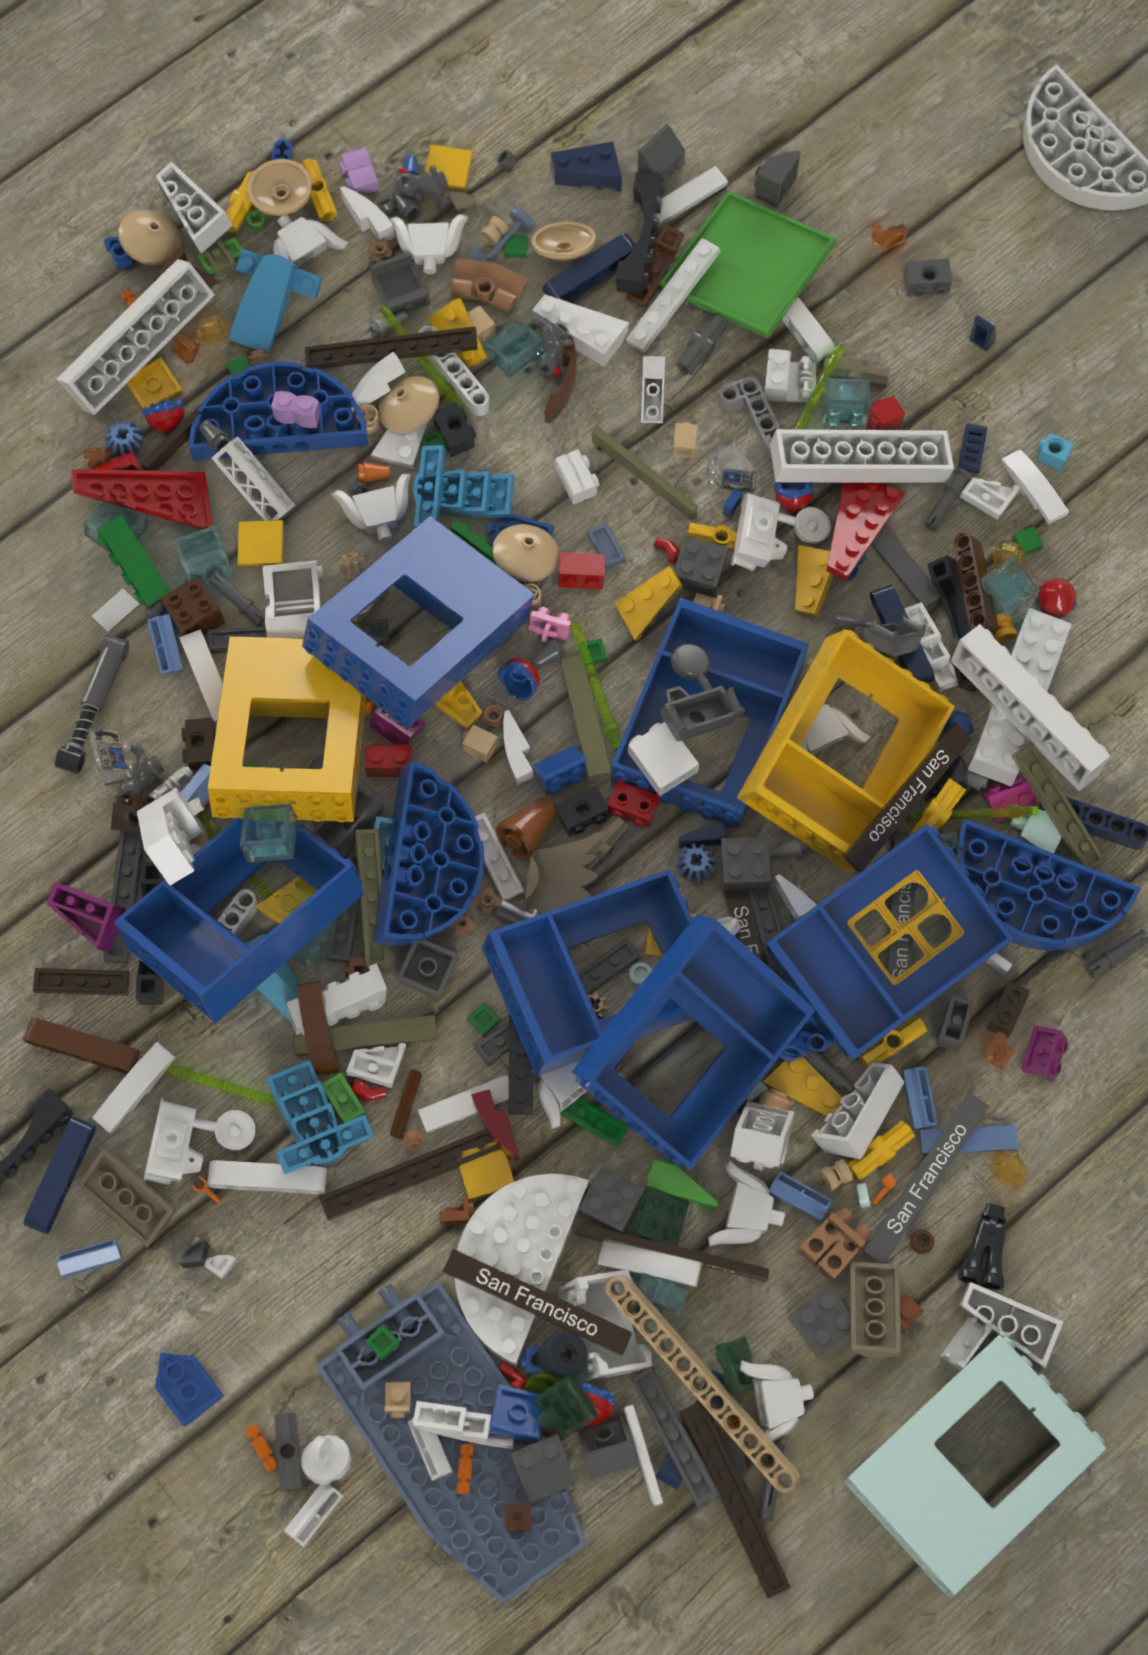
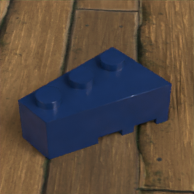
(587, 166)

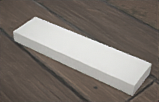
(691, 194)
(498, 862)
(461, 1105)
(643, 1456)

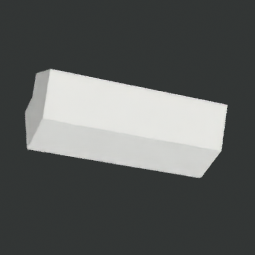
(431, 1452)
(313, 1513)

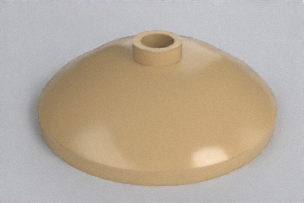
(278, 179)
(149, 237)
(563, 241)
(408, 404)
(522, 560)

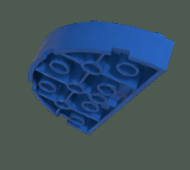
(244, 410)
(430, 859)
(1040, 894)

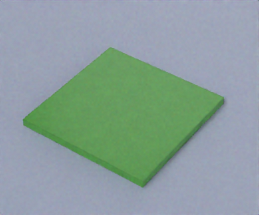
(760, 264)

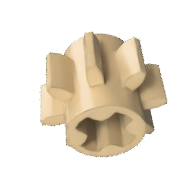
(352, 565)
(595, 999)

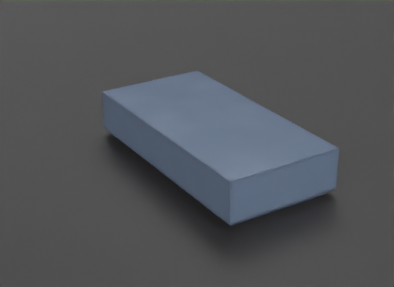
(605, 543)

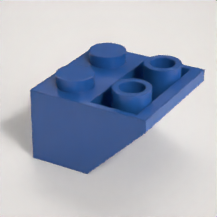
(560, 770)

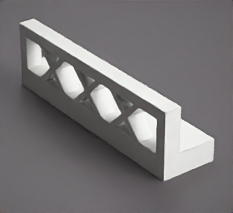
(256, 478)

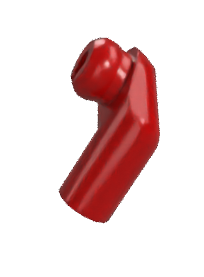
(668, 546)
(366, 1093)
(514, 1375)

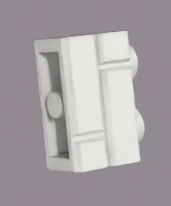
(777, 375)
(576, 476)

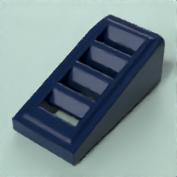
(983, 333)
(975, 434)
(708, 835)

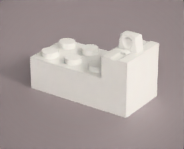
(167, 829)
(762, 1135)

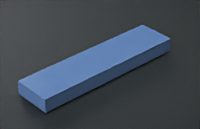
(980, 1140)

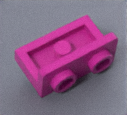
(1004, 796)

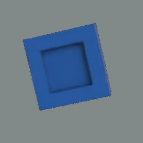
(732, 502)

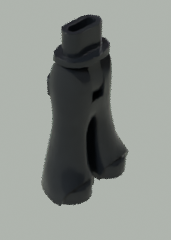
(991, 1236)

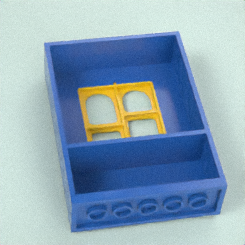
(843, 974)

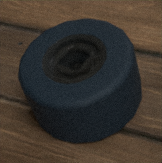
(553, 1358)

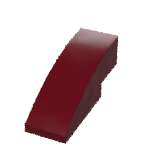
(495, 1123)

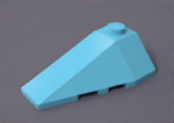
(278, 987)

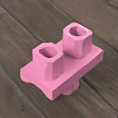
(548, 625)

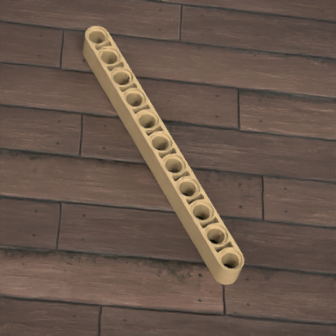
(713, 1388)

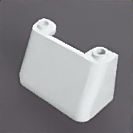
(591, 1295)

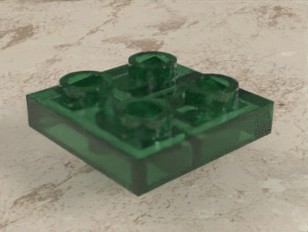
(660, 1216)
(729, 1357)
(565, 1408)

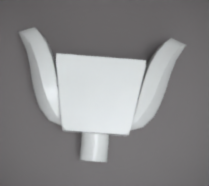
(304, 239)
(429, 242)
(377, 509)
(830, 728)
(557, 1091)
(748, 1211)
(777, 1398)

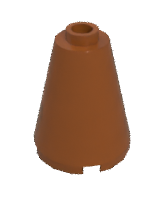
(526, 827)

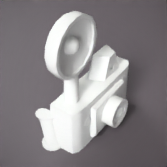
(757, 531)
(171, 1138)

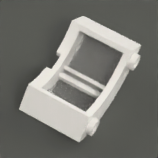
(296, 597)

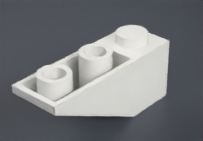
(652, 389)

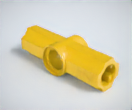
(321, 199)
(239, 205)
(710, 533)
(941, 806)
(904, 1034)
(881, 1150)

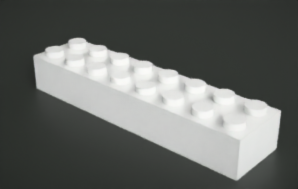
(136, 336)
(861, 456)
(1039, 650)
(1030, 707)

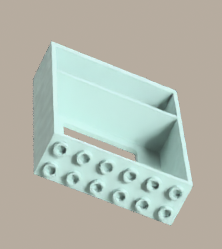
(934, 1507)

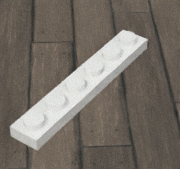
(673, 295)

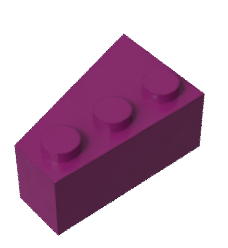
(87, 914)

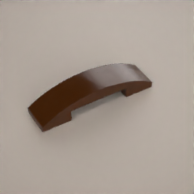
(662, 258)
(557, 402)
(316, 1028)

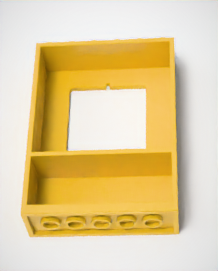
(285, 681)
(809, 795)

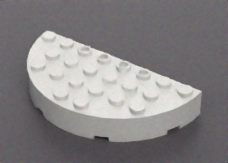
(1080, 149)
(522, 1235)

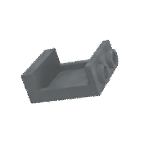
(399, 284)

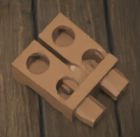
(840, 1237)

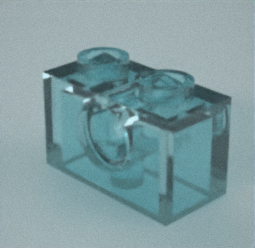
(663, 1294)

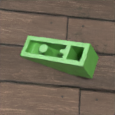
(676, 1182)

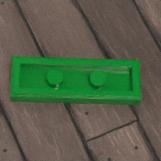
(595, 1121)

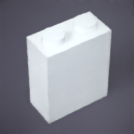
(662, 758)

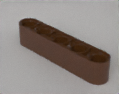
(971, 569)
(81, 1045)

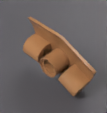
(502, 283)

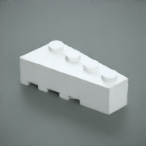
(198, 212)
(593, 332)
(346, 999)
(861, 1112)
(1027, 1328)

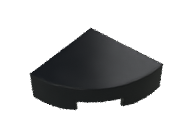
(195, 1255)

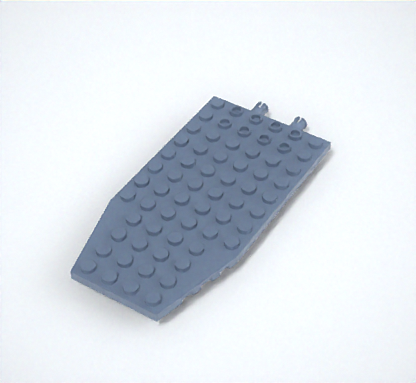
(449, 1369)

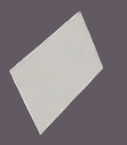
(115, 610)

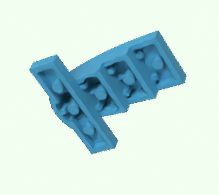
(268, 297)
(458, 491)
(311, 1120)

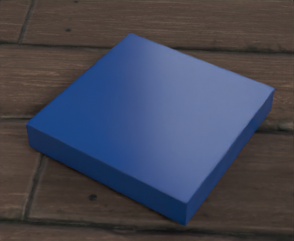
(515, 1414)

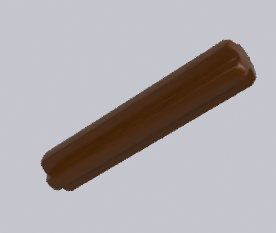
(405, 1104)

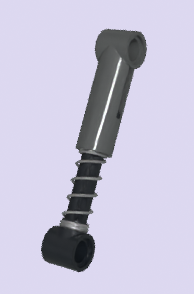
(112, 653)

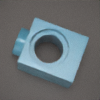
(1055, 460)

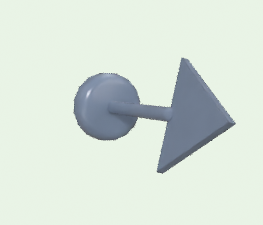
(521, 220)

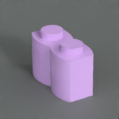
(359, 171)
(296, 409)

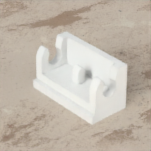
(965, 1343)

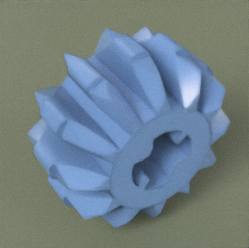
(121, 431)
(705, 859)

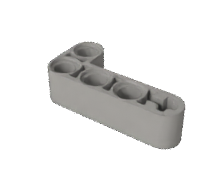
(749, 401)

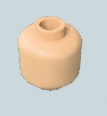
(774, 1099)

